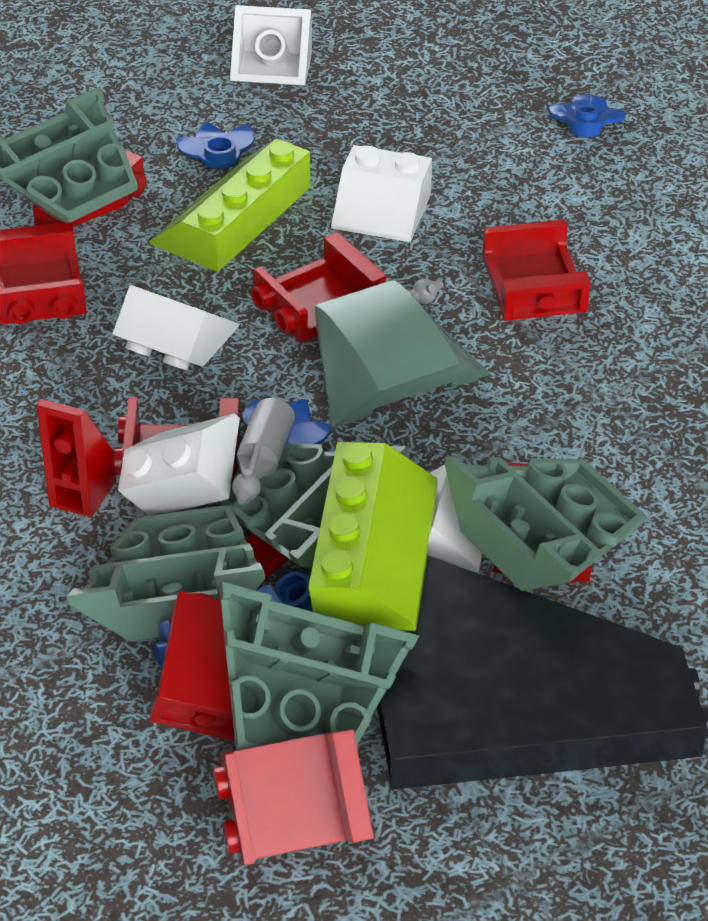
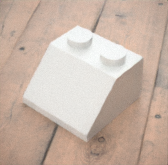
(382, 193)
(171, 328)
(181, 467)

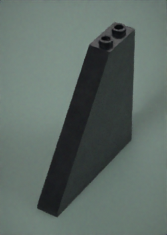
(530, 689)

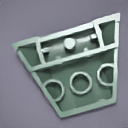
(69, 160)
(384, 349)
(291, 502)
(540, 519)
(160, 558)
(303, 669)

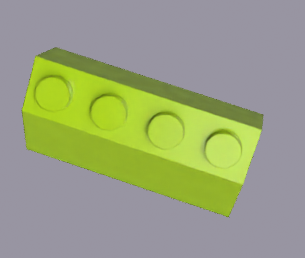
(238, 206)
(373, 537)

